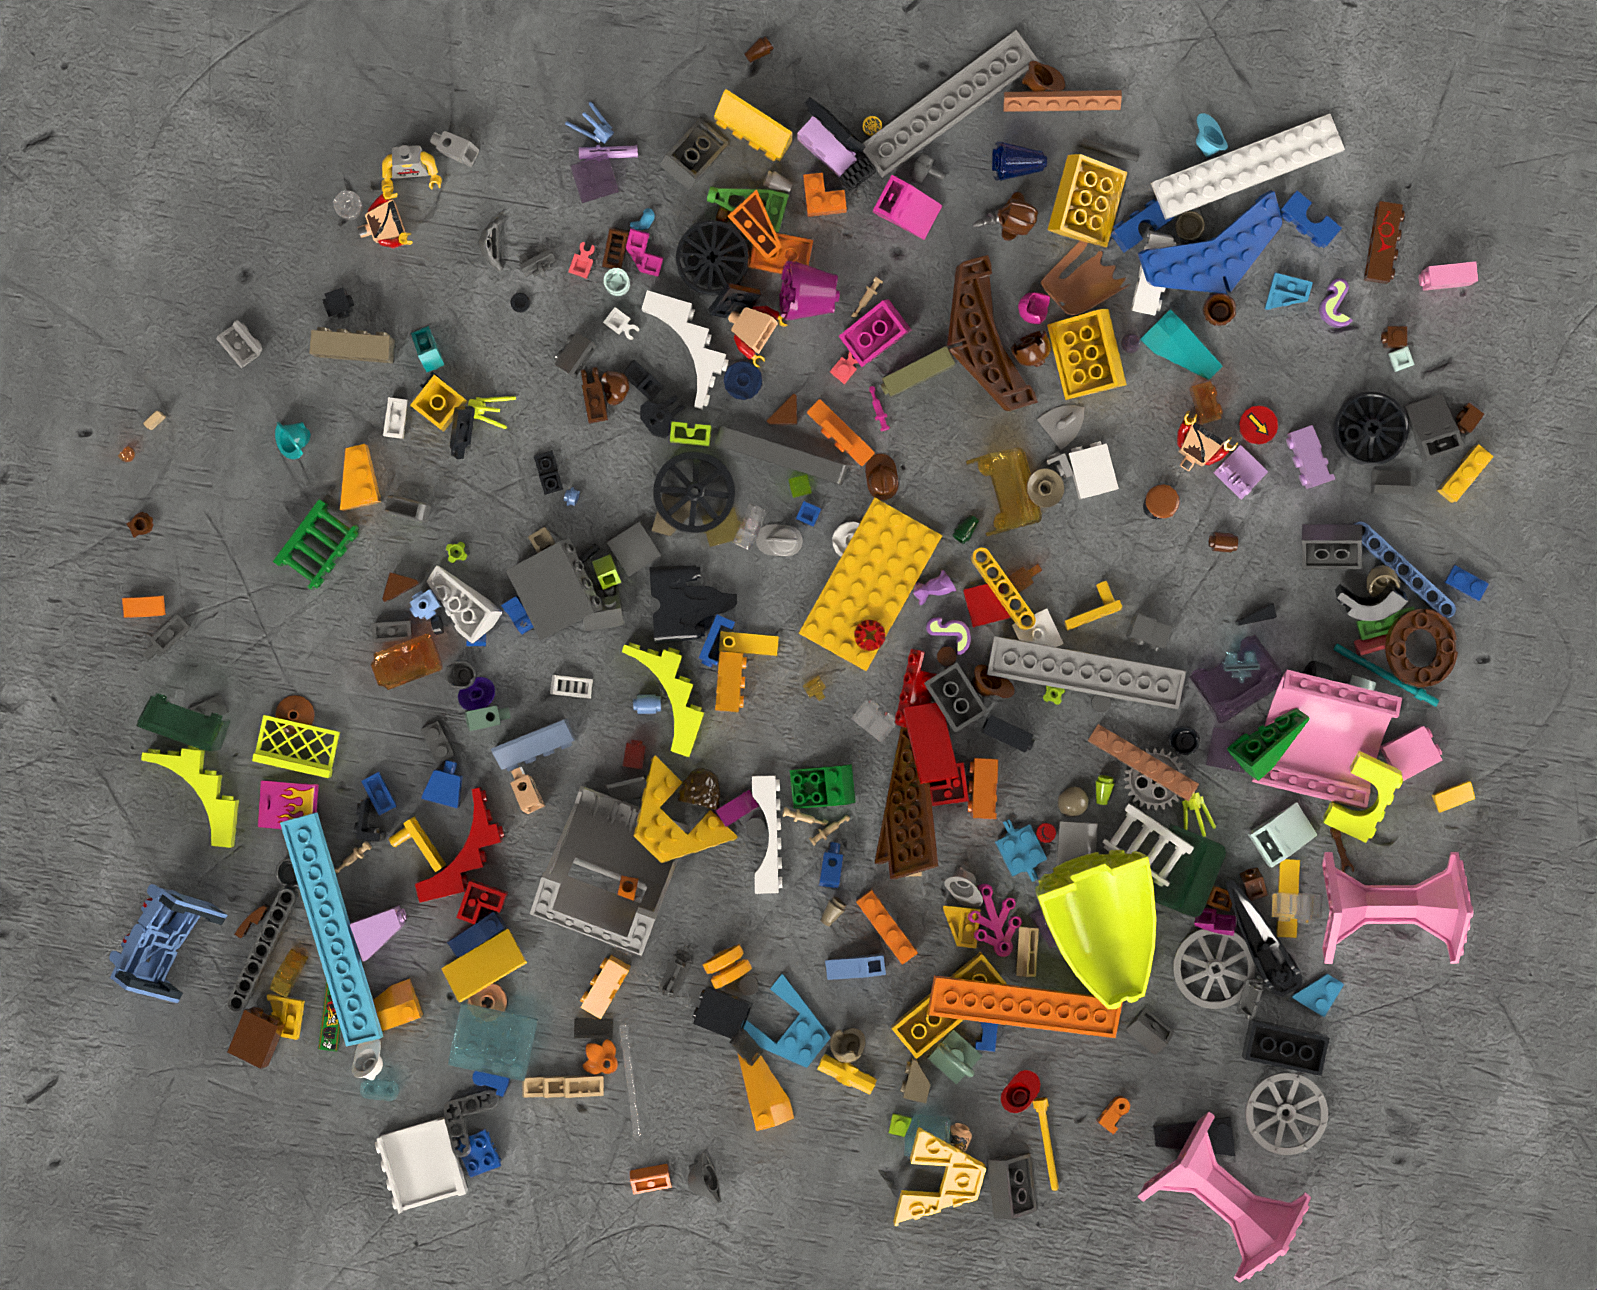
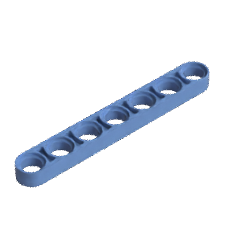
(1412, 571)

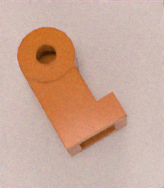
(626, 889)
(1113, 1112)

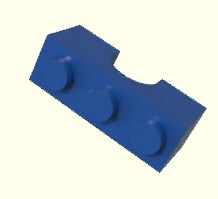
(1295, 211)
(1127, 233)

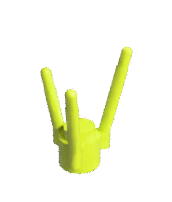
(481, 407)
(1194, 804)

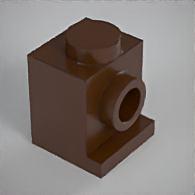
(1468, 419)

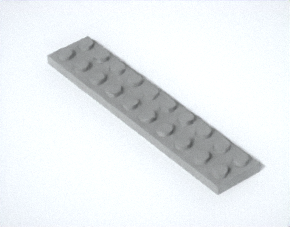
(949, 104)
(1086, 672)

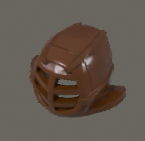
(1016, 217)

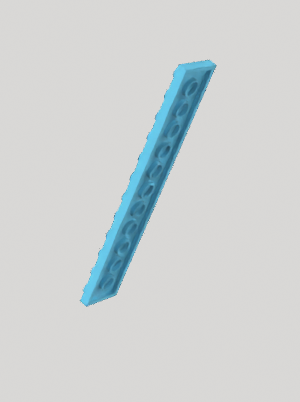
(331, 929)

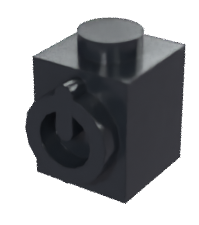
(338, 303)

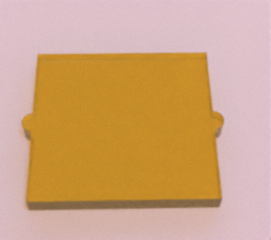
(725, 531)

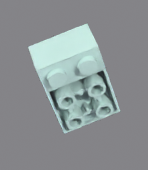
(1282, 835)

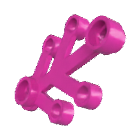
(996, 923)

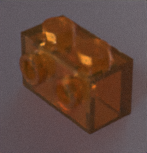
(1205, 402)

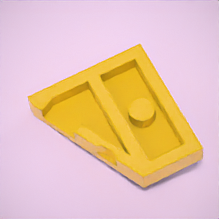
(960, 926)
(290, 1012)

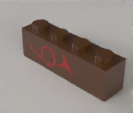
(1383, 242)

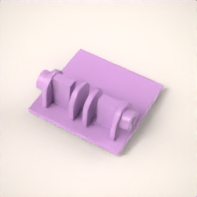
(1240, 472)

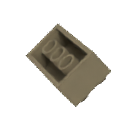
(352, 346)

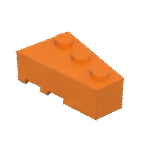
(755, 224)
(983, 788)

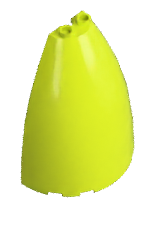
(1103, 921)

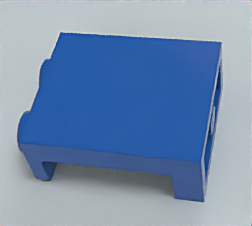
(718, 622)

